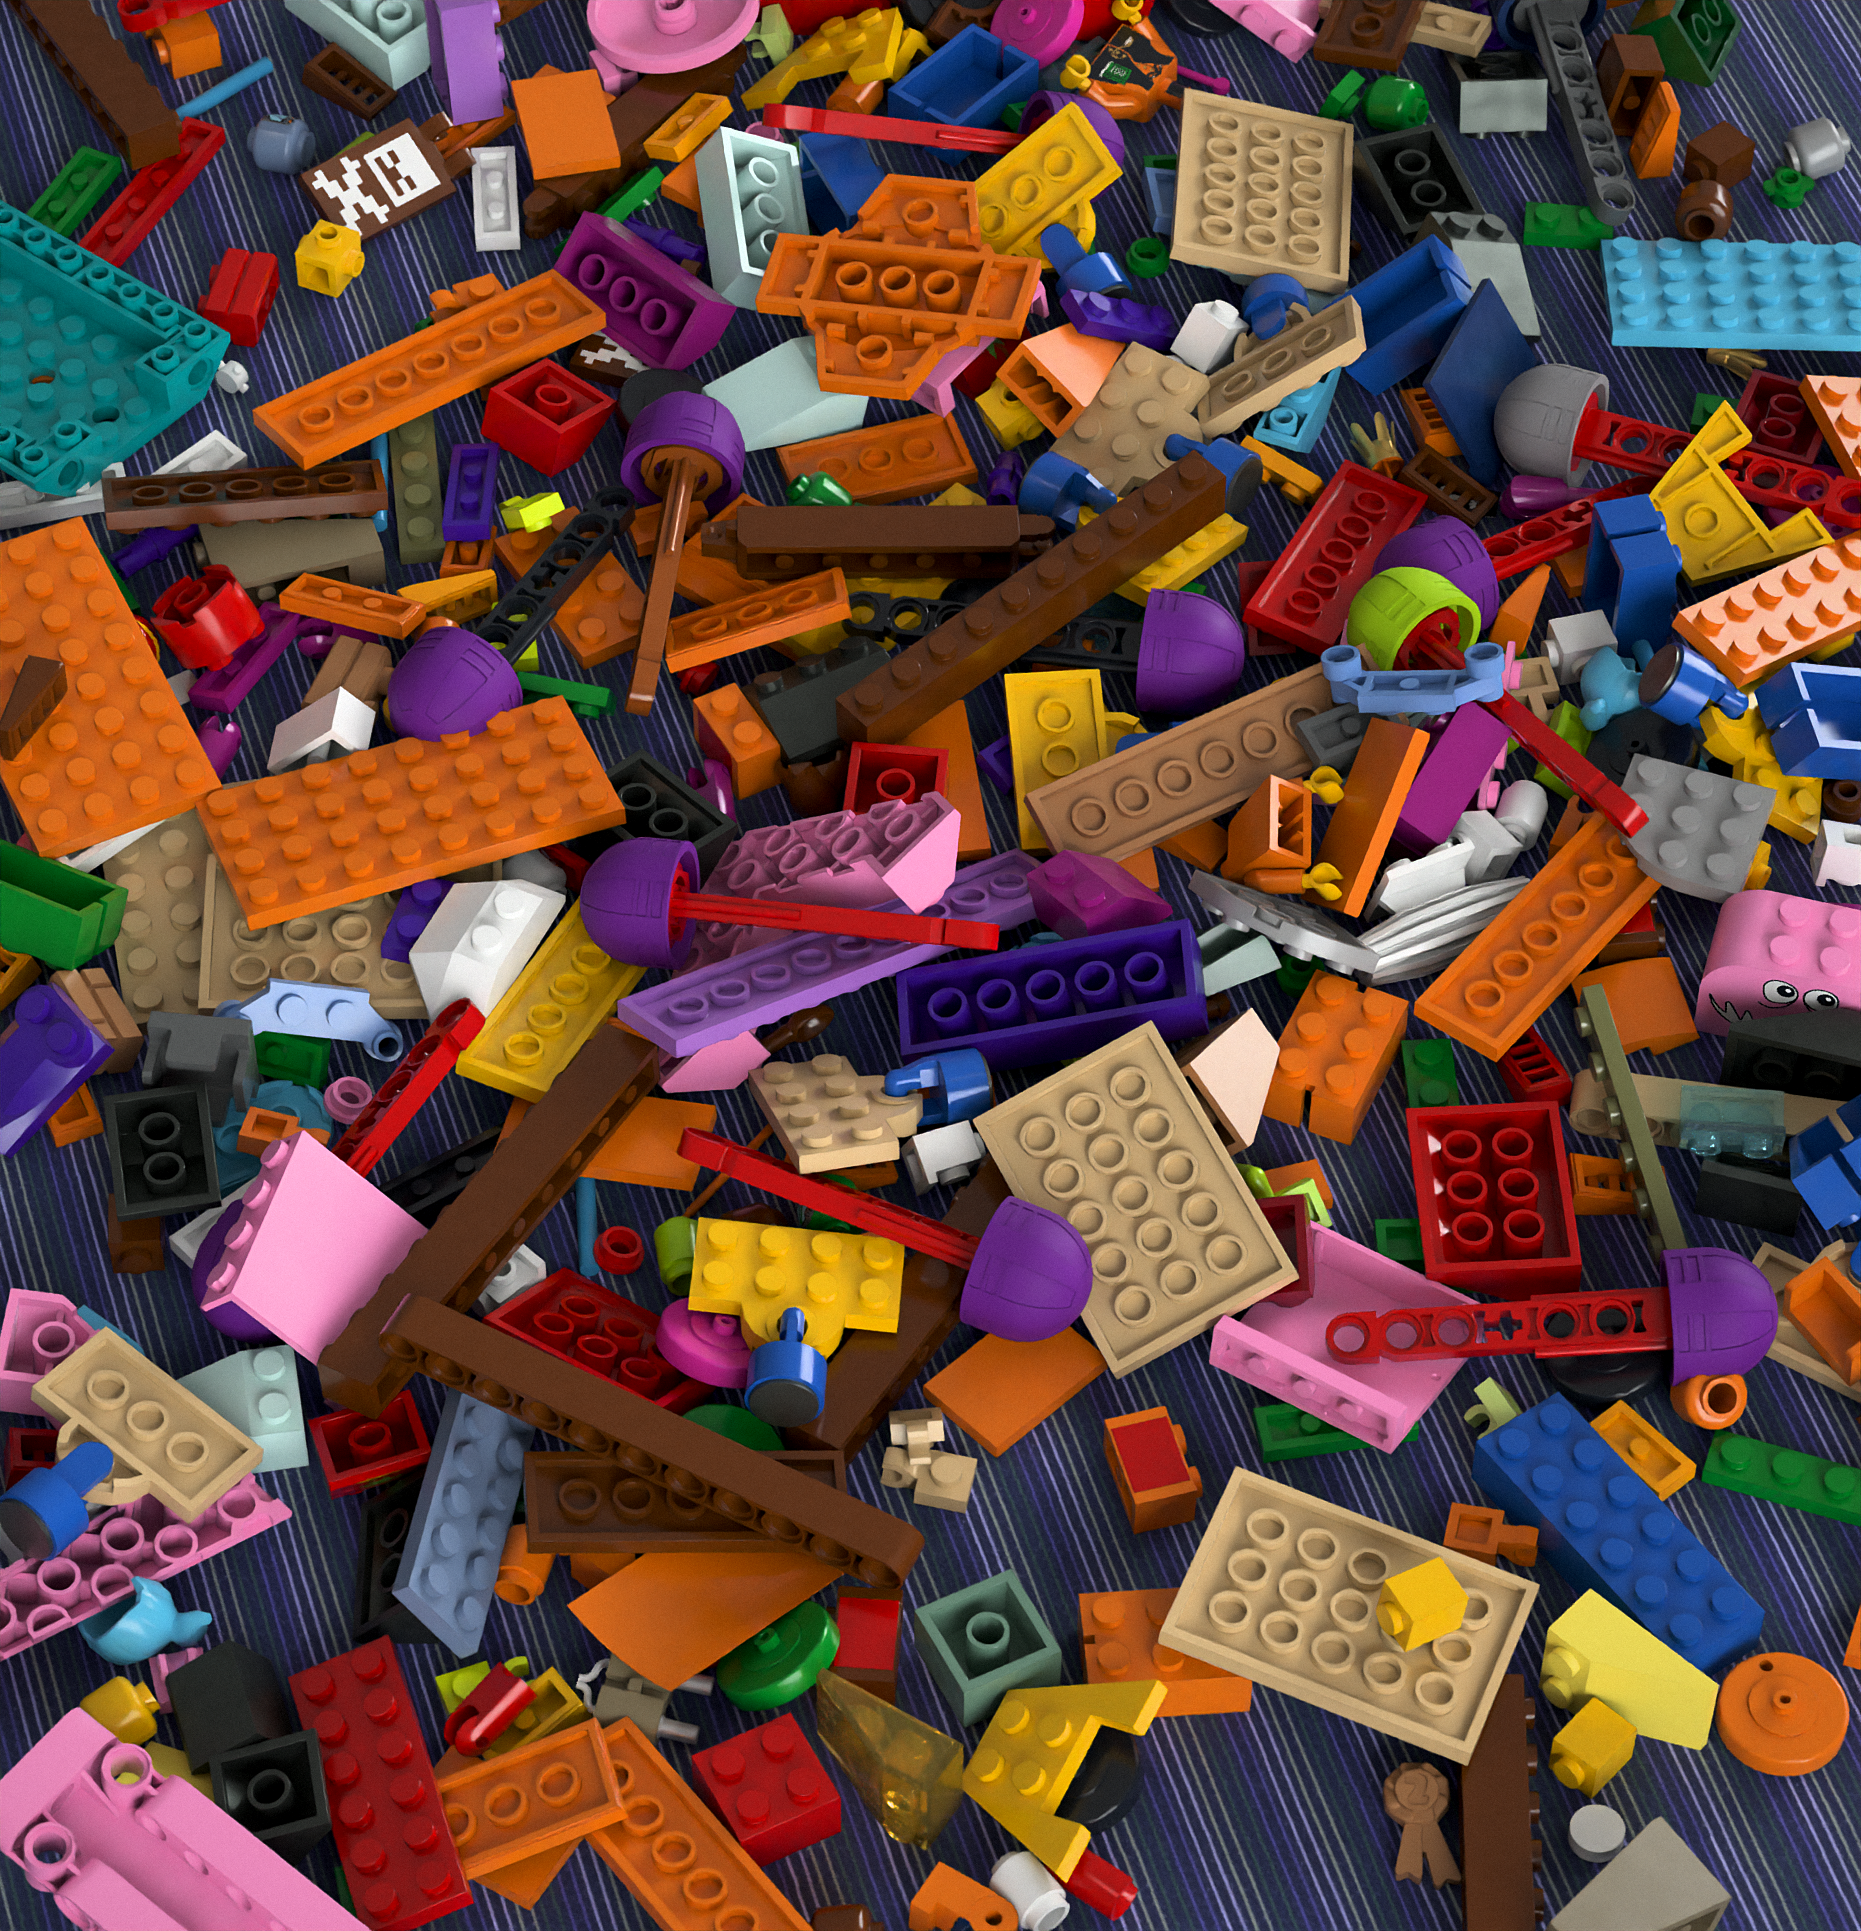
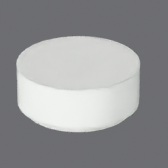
(1596, 1833)

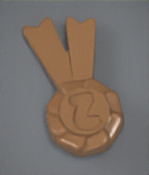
(1417, 1800)

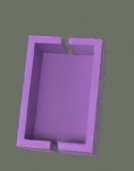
(466, 58)

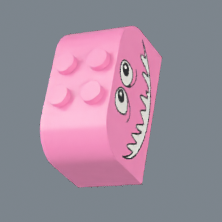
(1779, 959)

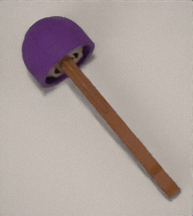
(675, 454)

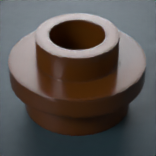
(1842, 800)

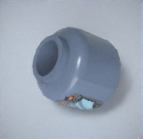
(281, 144)

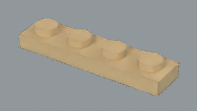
(1444, 28)

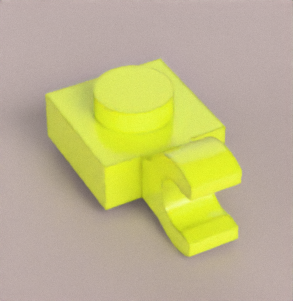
(531, 512)

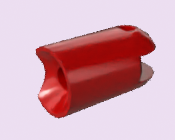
(487, 1712)
(1099, 1885)

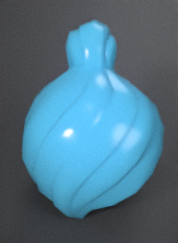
(1608, 689)
(142, 1625)

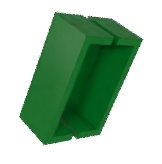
(56, 909)

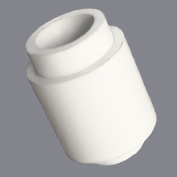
(1523, 811)
(1031, 1890)

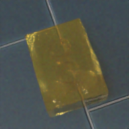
(893, 1760)

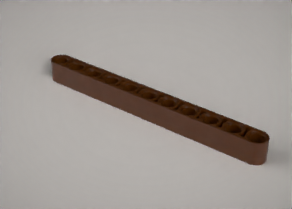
(652, 1442)

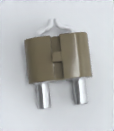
(641, 1700)

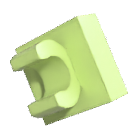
(774, 34)
(1497, 1407)

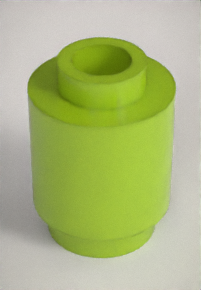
(675, 1252)

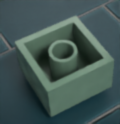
(986, 1644)

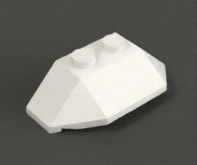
(481, 942)

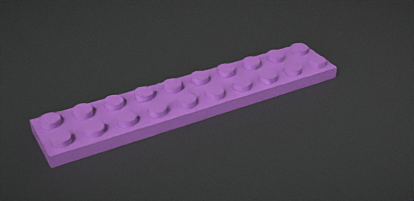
(814, 967)

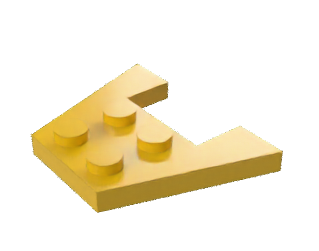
(859, 44)
(1712, 519)
(1036, 1751)

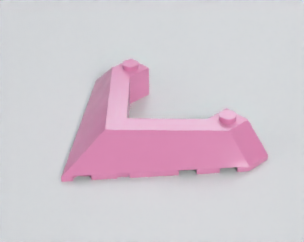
(819, 862)
(125, 1540)

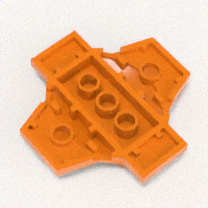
(898, 287)

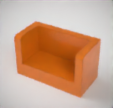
(1828, 1316)

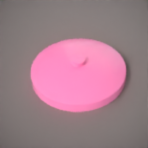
(668, 33)

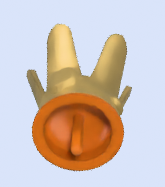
(1736, 360)
(1381, 453)

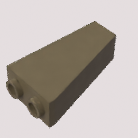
(276, 554)
(1648, 1888)

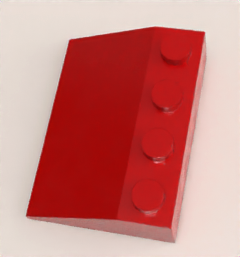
(1495, 1198)
(600, 1336)

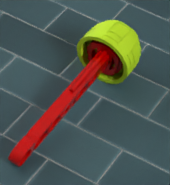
(1427, 623)

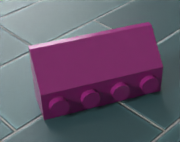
(647, 298)

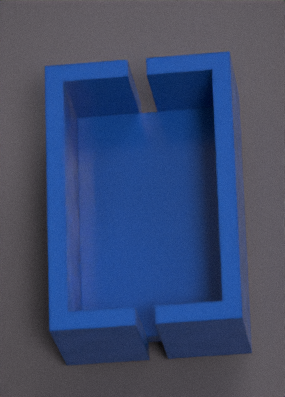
(965, 86)
(840, 182)
(1408, 312)
(1631, 571)
(1814, 720)
(1829, 1168)

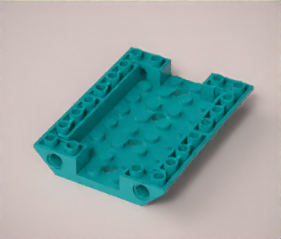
(108, 346)

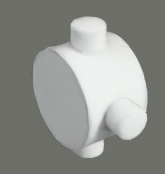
(232, 377)

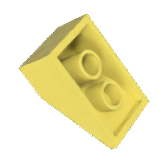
(1613, 1658)

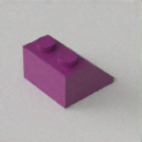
(1091, 896)

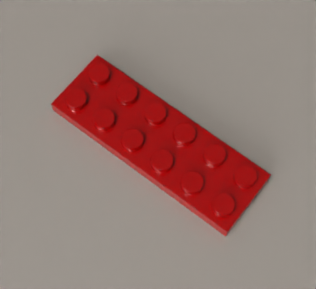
(1332, 557)
(381, 1789)

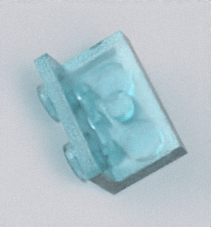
(1731, 1121)

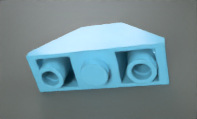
(1299, 416)

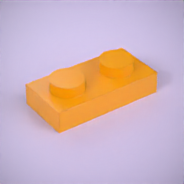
(688, 127)
(1295, 481)
(1644, 1450)

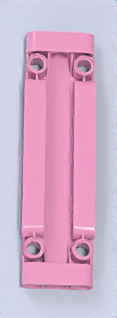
(145, 1849)

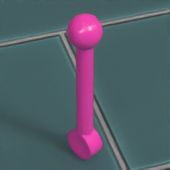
(1219, 85)

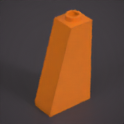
(1059, 374)

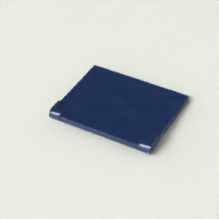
(1472, 373)

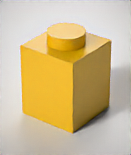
(1421, 1604)
(1592, 1748)

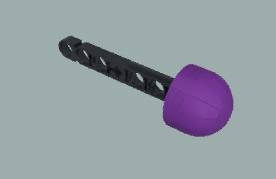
(1182, 653)
(459, 679)

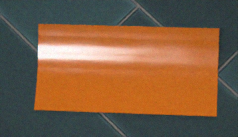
(689, 1609)

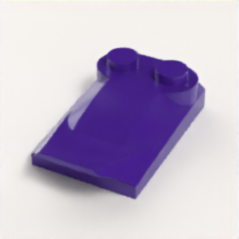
(43, 1061)

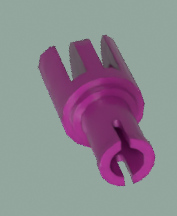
(1537, 495)

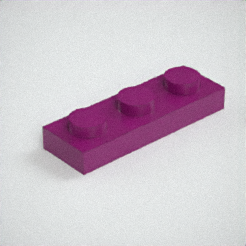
(227, 687)

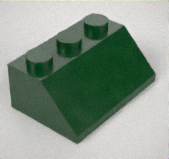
(1689, 36)

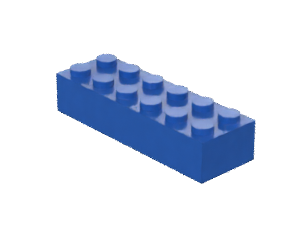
(1615, 1534)

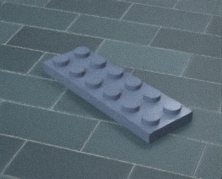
(462, 1520)

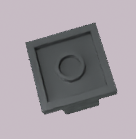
(203, 1050)

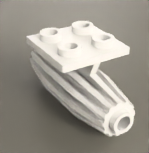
(1430, 912)

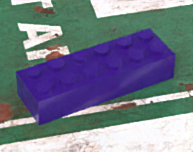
(1056, 997)

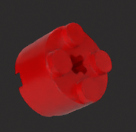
(206, 618)

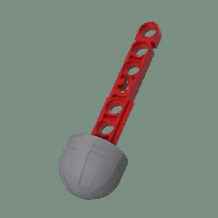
(1559, 423)

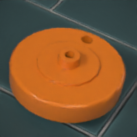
(1781, 1714)

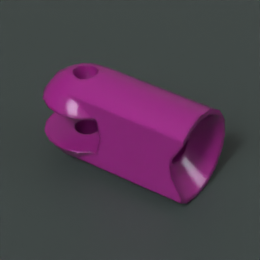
(322, 634)
(217, 745)
(718, 789)

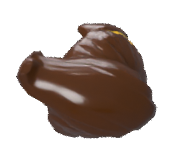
(816, 783)

